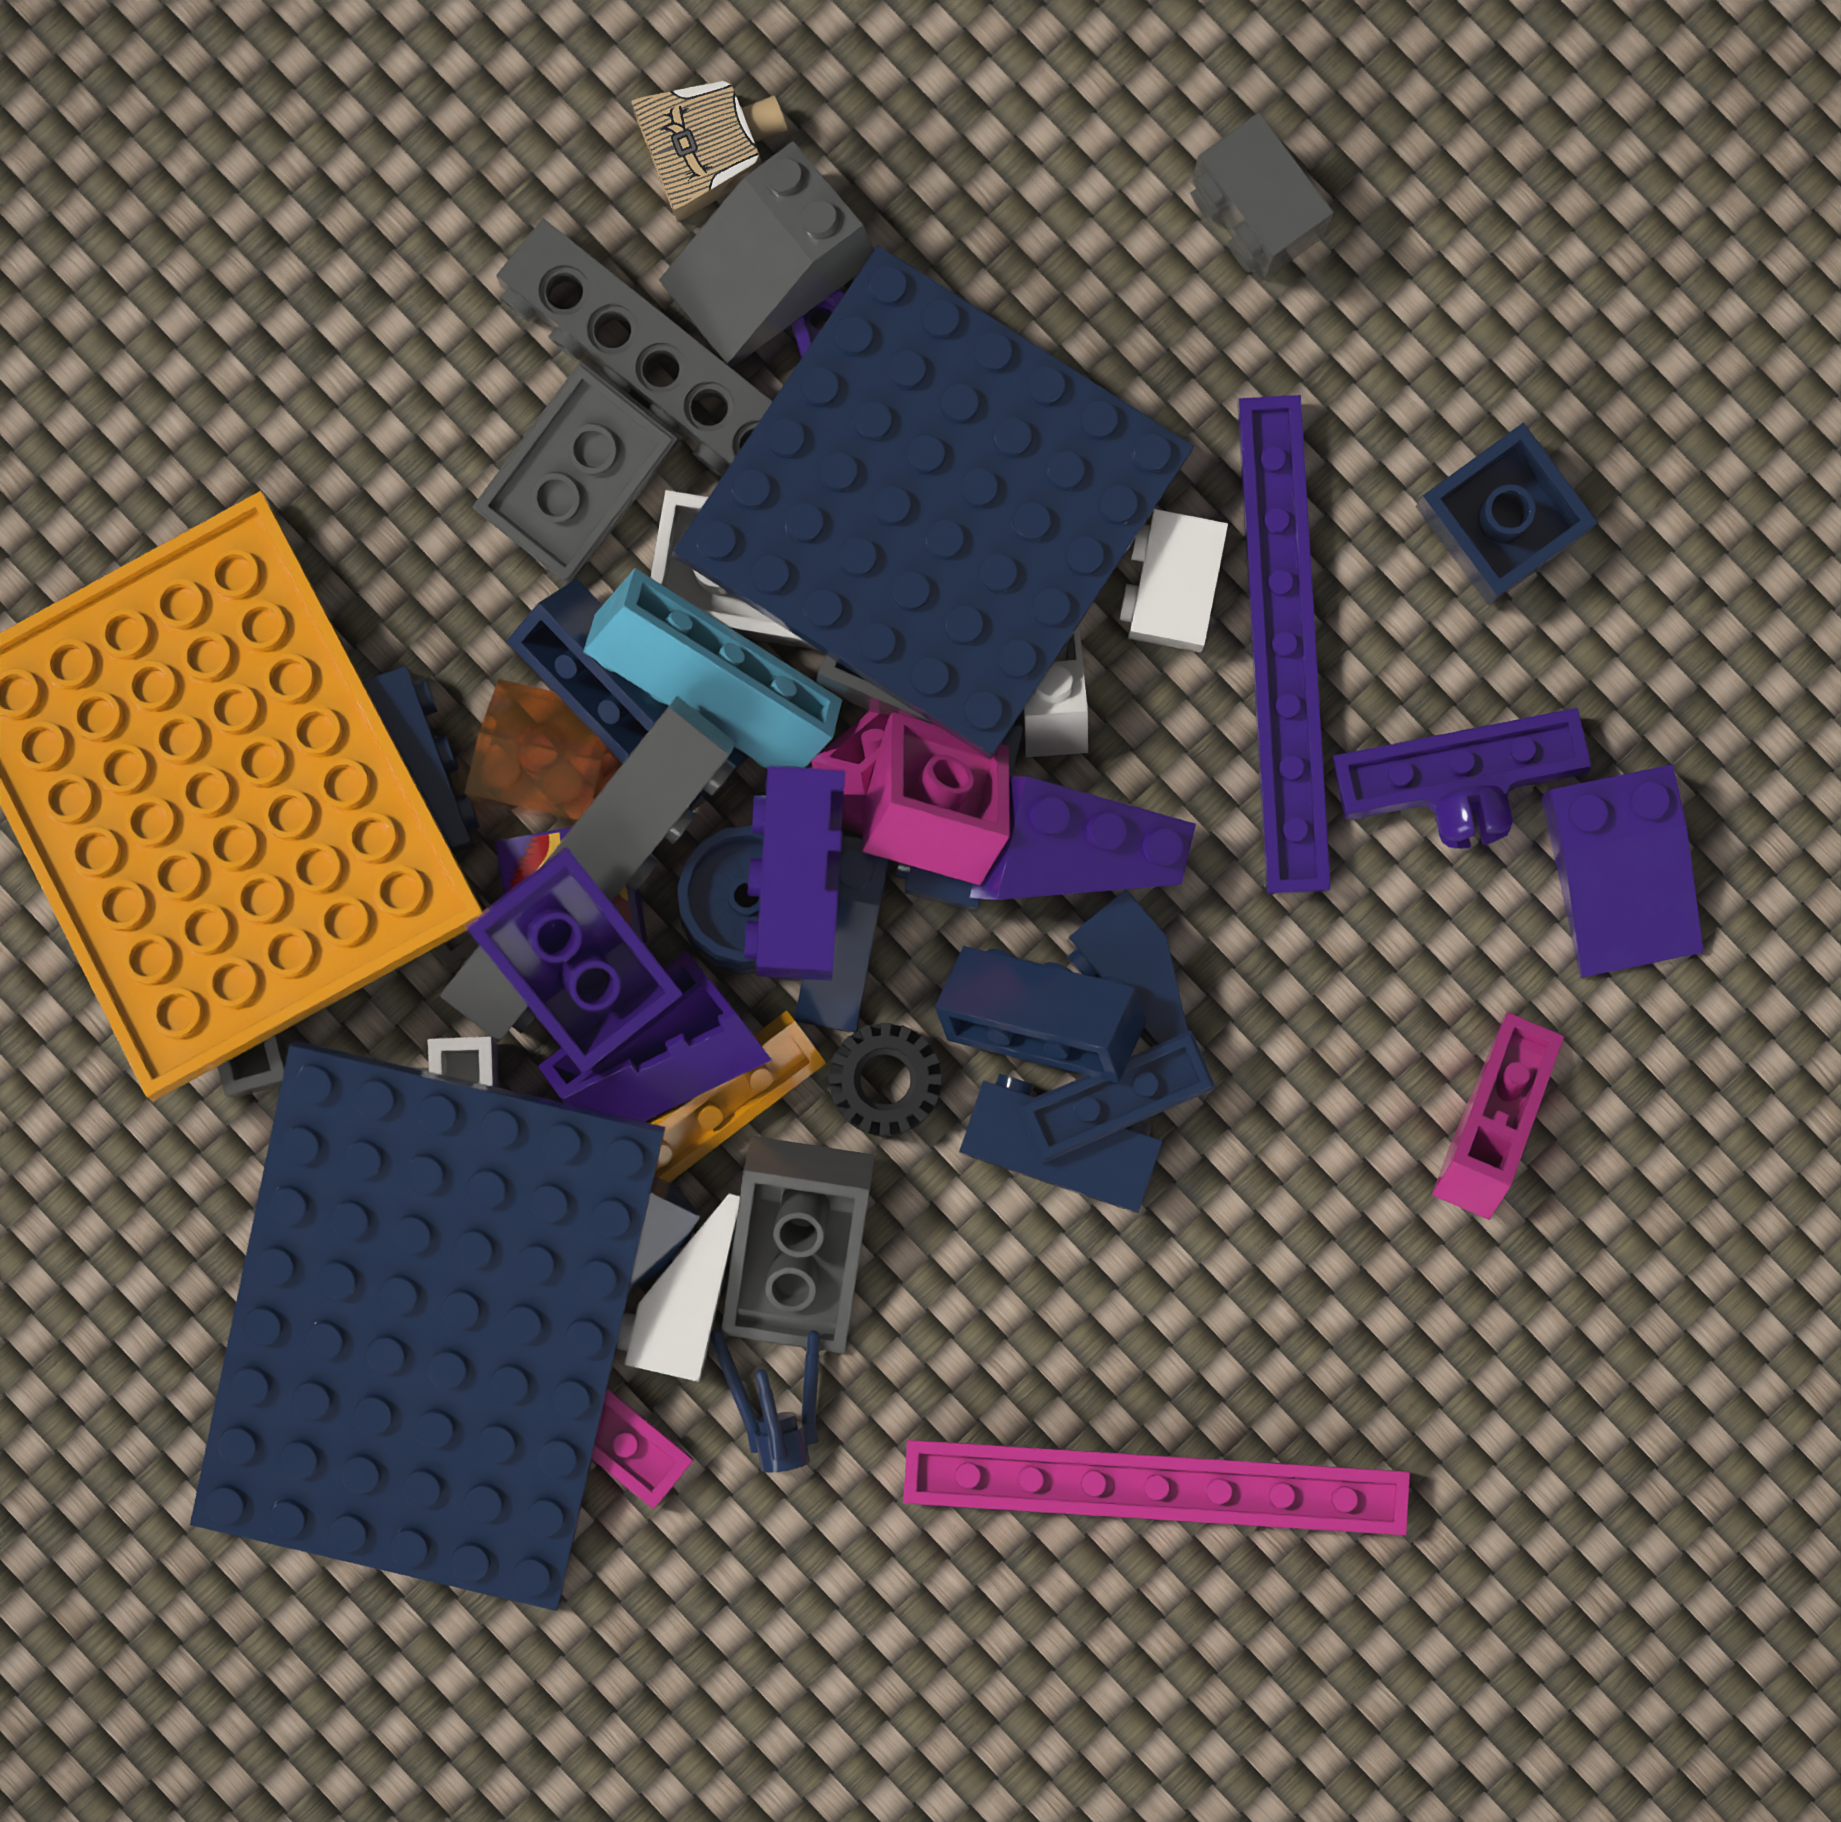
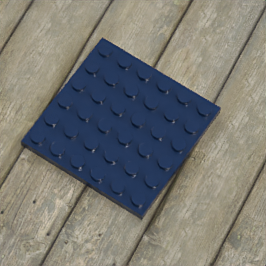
(933, 501)

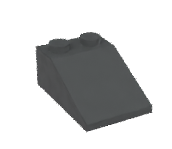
(767, 256)
(797, 1243)

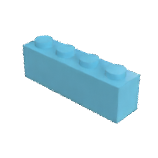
(729, 680)

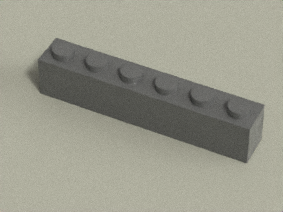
(614, 842)

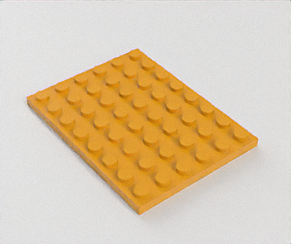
(215, 799)

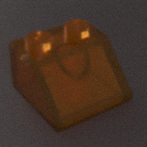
(536, 755)

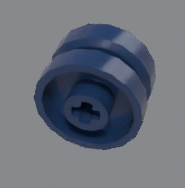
(708, 897)

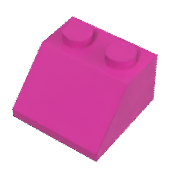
(936, 801)

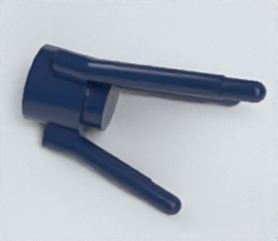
(777, 1436)

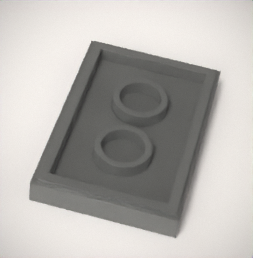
(576, 472)

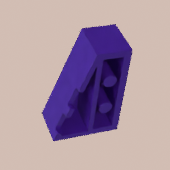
(1082, 845)
(669, 1059)

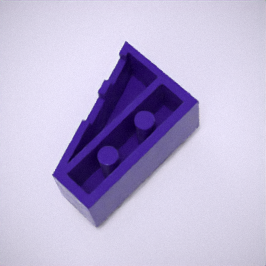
(796, 873)

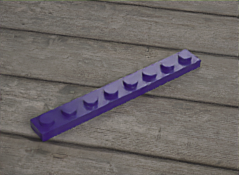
(1283, 645)

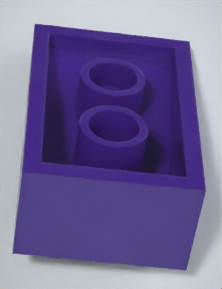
(1624, 870)
(574, 960)

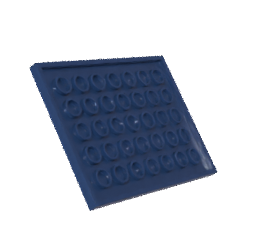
(426, 1325)

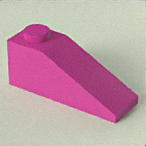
(1498, 1117)

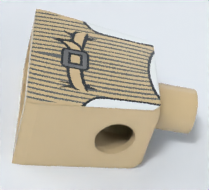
(704, 141)

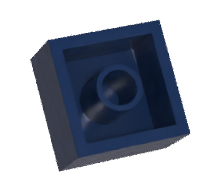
(1506, 514)

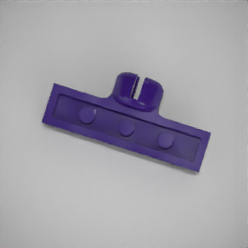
(1463, 773)

